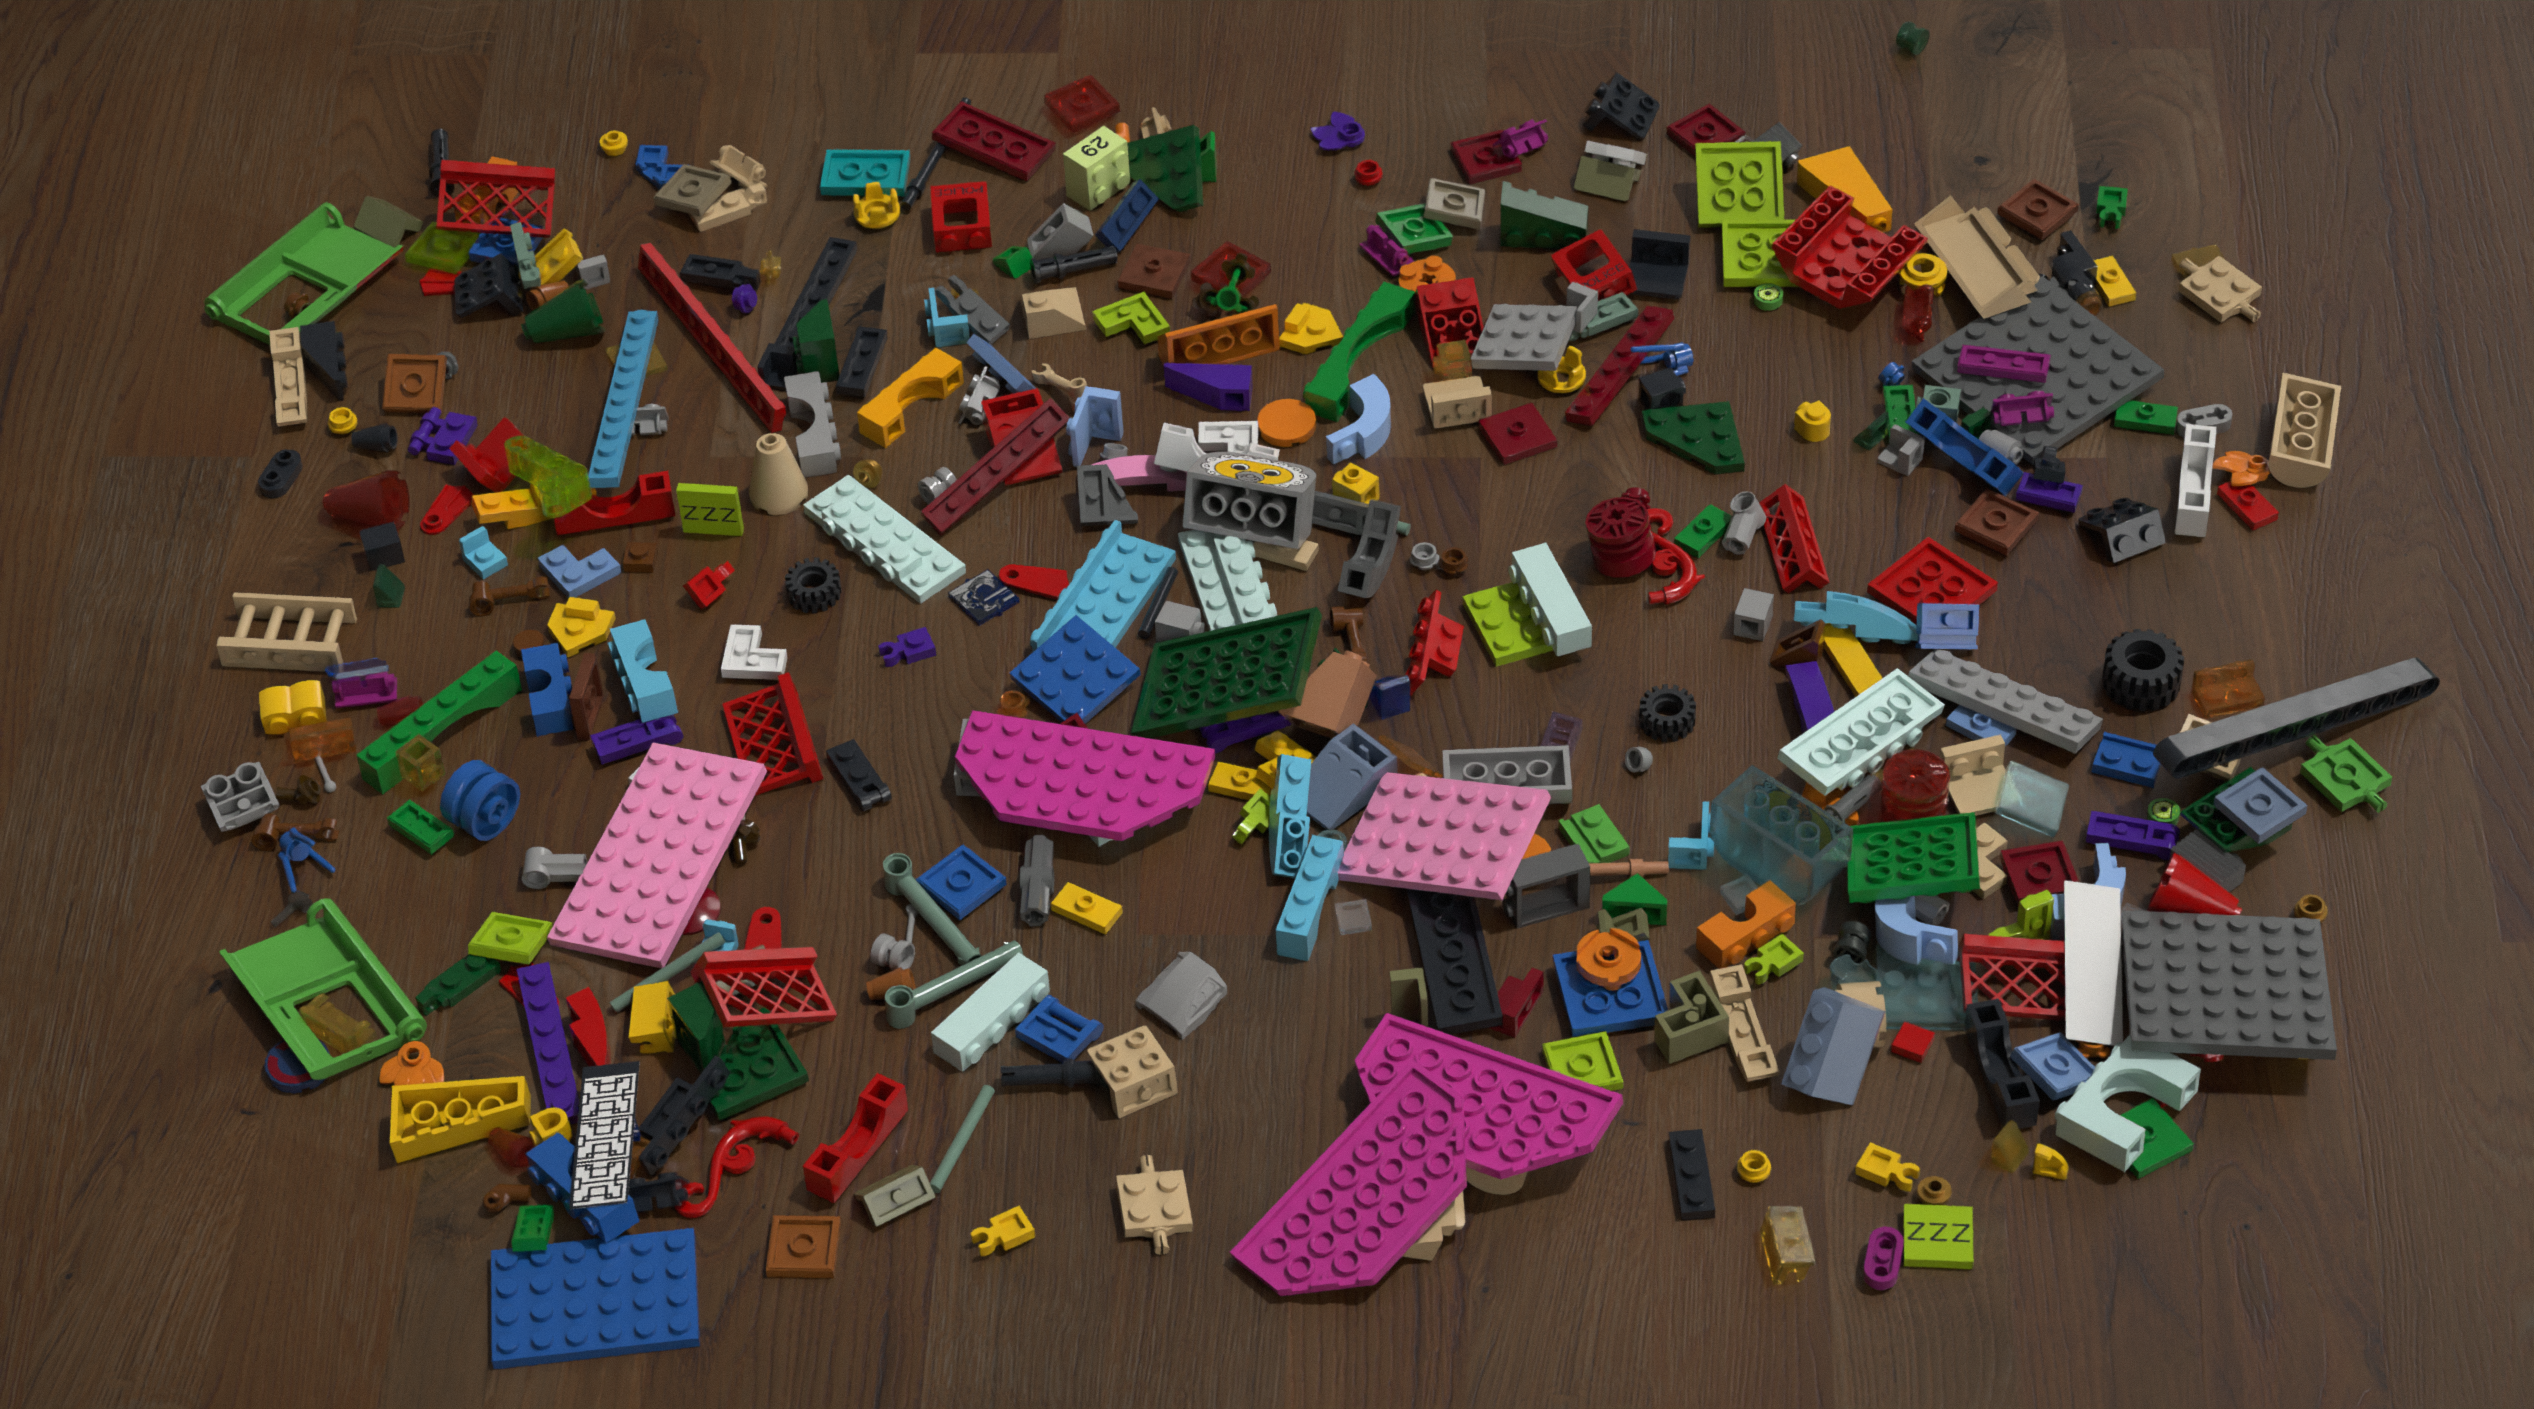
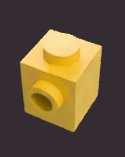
(1356, 484)

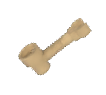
(1074, 387)

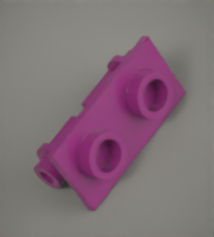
(1528, 134)
(1385, 251)
(2035, 405)
(373, 690)

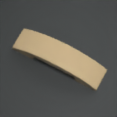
(289, 376)
(1745, 1034)

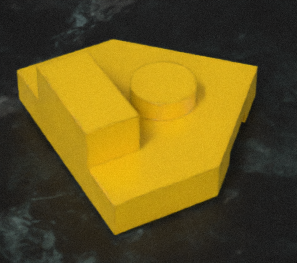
(1309, 329)
(579, 624)

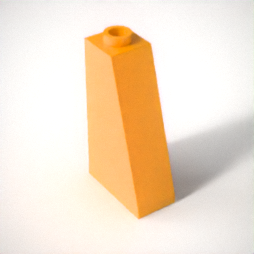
(1846, 173)

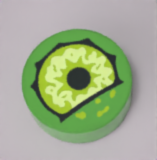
(1768, 296)
(2164, 811)

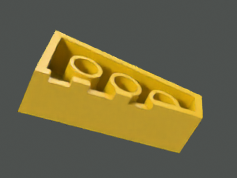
(454, 1113)

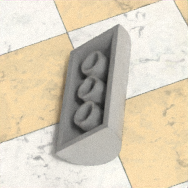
(1517, 766)

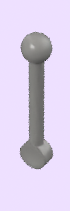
(329, 785)
(911, 912)

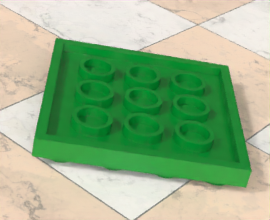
(1914, 858)

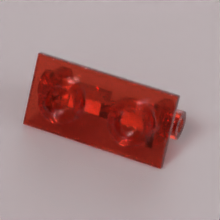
(1917, 311)

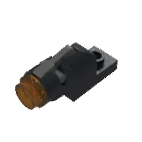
(2076, 273)

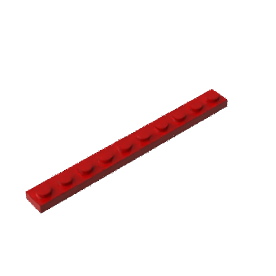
(711, 338)

